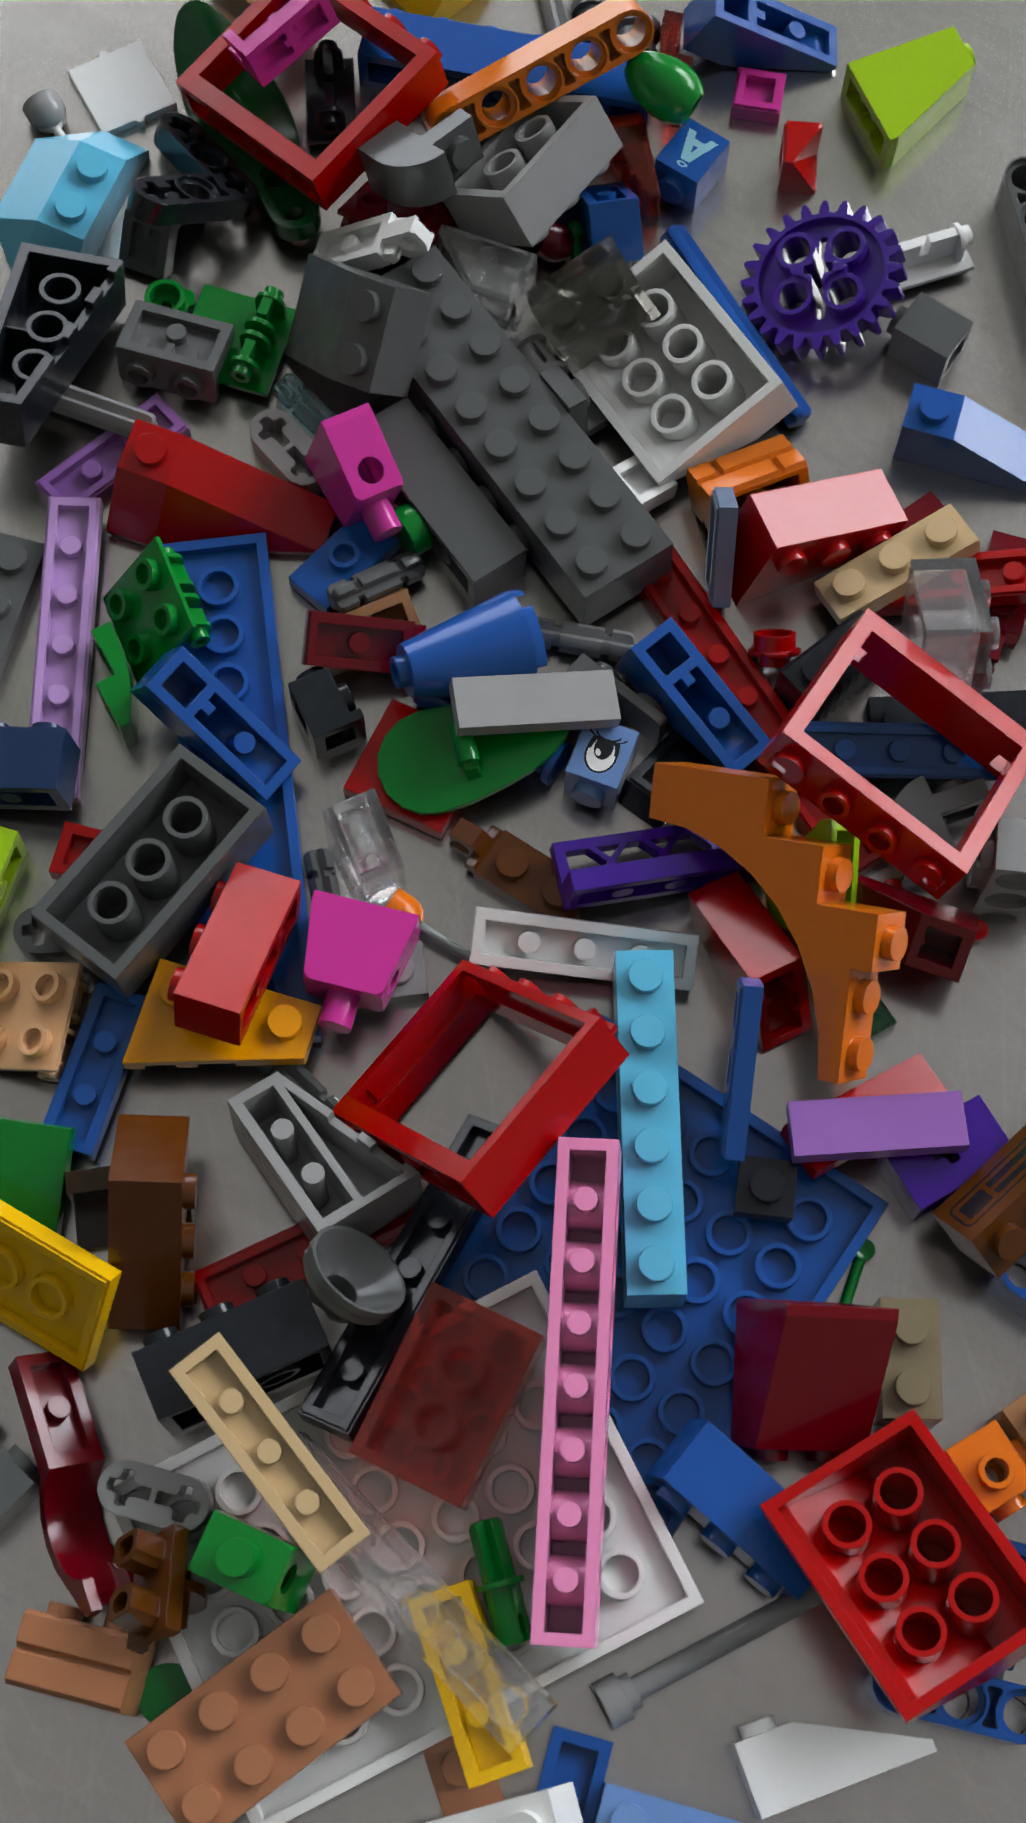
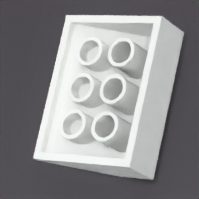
(685, 380)

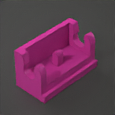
(282, 38)

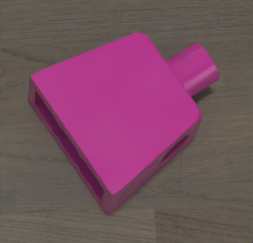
(357, 471)
(355, 956)

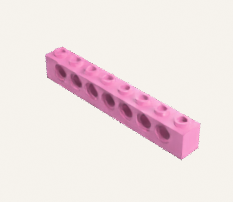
(576, 1394)

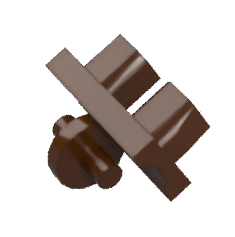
(161, 1587)

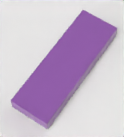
(93, 467)
(877, 1126)

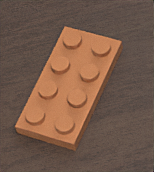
(264, 1715)

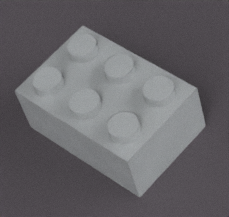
(534, 171)

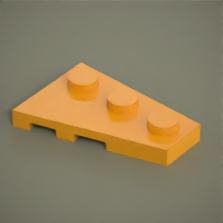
(277, 1035)

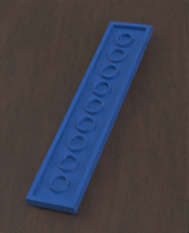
(244, 655)

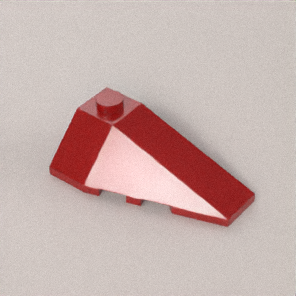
(194, 492)

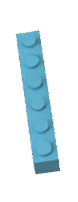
(649, 1131)

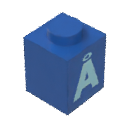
(691, 165)

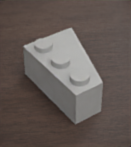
(318, 1162)

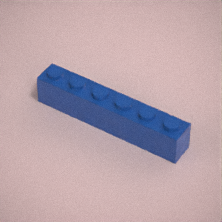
(473, 47)

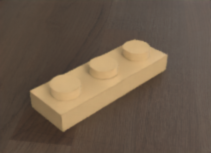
(882, 572)

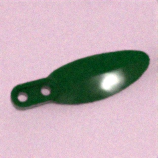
(287, 209)

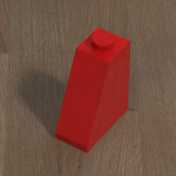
(750, 943)

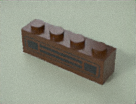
(990, 1209)

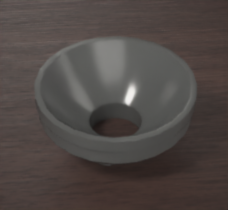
(359, 1269)

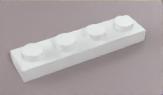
(572, 945)

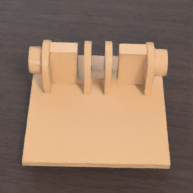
(36, 1014)

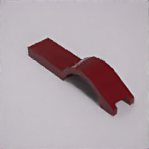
(69, 1471)

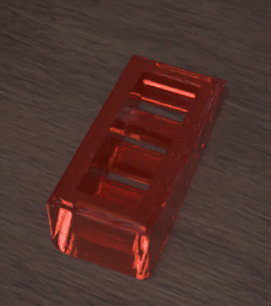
(636, 165)

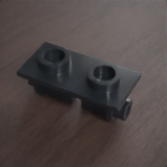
(329, 93)

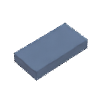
(721, 547)

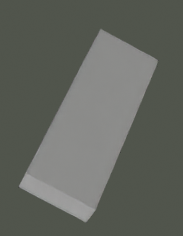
(534, 702)

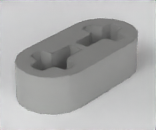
(278, 458)
(159, 1481)

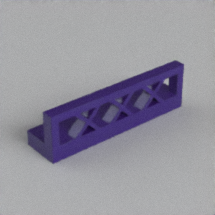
(638, 878)

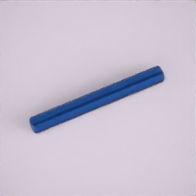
(695, 259)

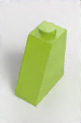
(907, 91)

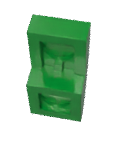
(116, 689)

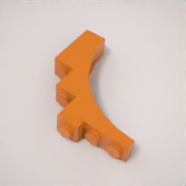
(808, 882)

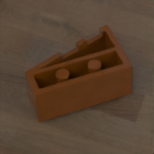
(148, 1221)

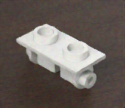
(937, 255)

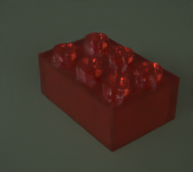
(448, 1396)

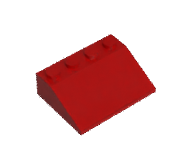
(908, 1566)

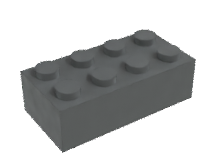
(152, 871)

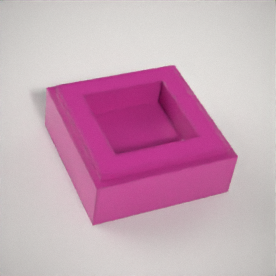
(758, 95)

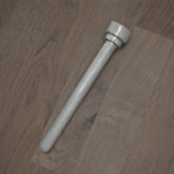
(623, 1694)

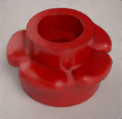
(774, 647)

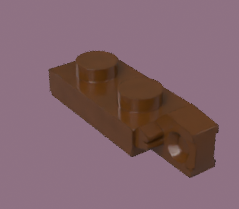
(510, 868)

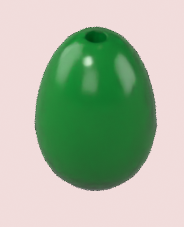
(664, 86)

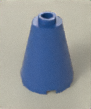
(481, 641)

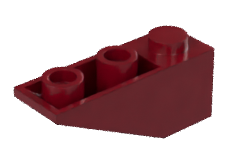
(937, 932)

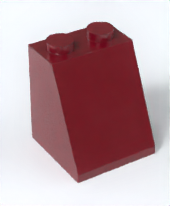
(807, 1375)

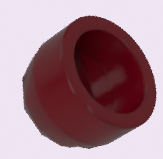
(556, 245)

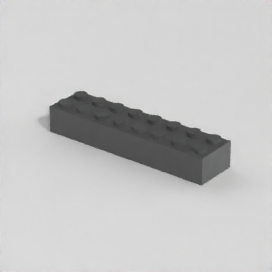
(529, 452)

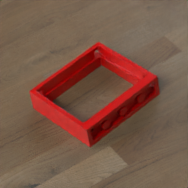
(339, 164)
(938, 700)
(531, 1126)

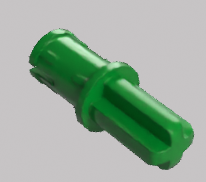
(499, 1582)

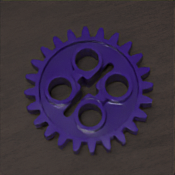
(868, 275)

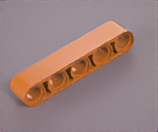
(561, 74)

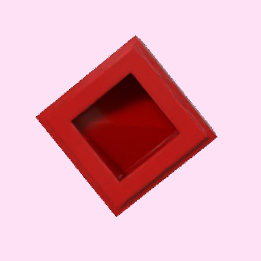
(799, 157)

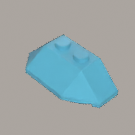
(68, 192)

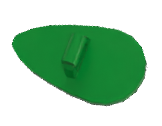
(438, 772)

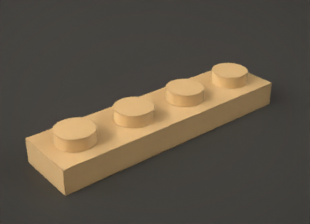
(270, 1452)

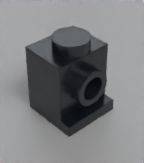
(326, 711)

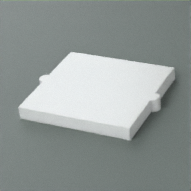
(122, 89)

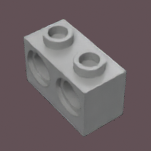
(1001, 868)

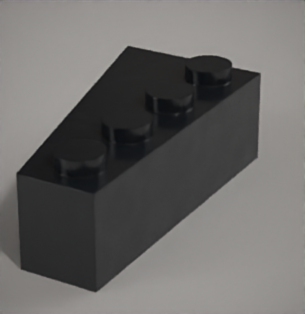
(49, 326)

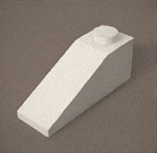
(806, 1761)

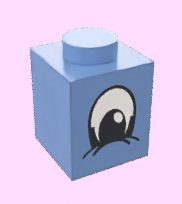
(600, 765)

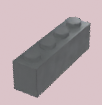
(462, 518)

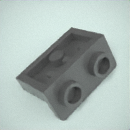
(173, 351)

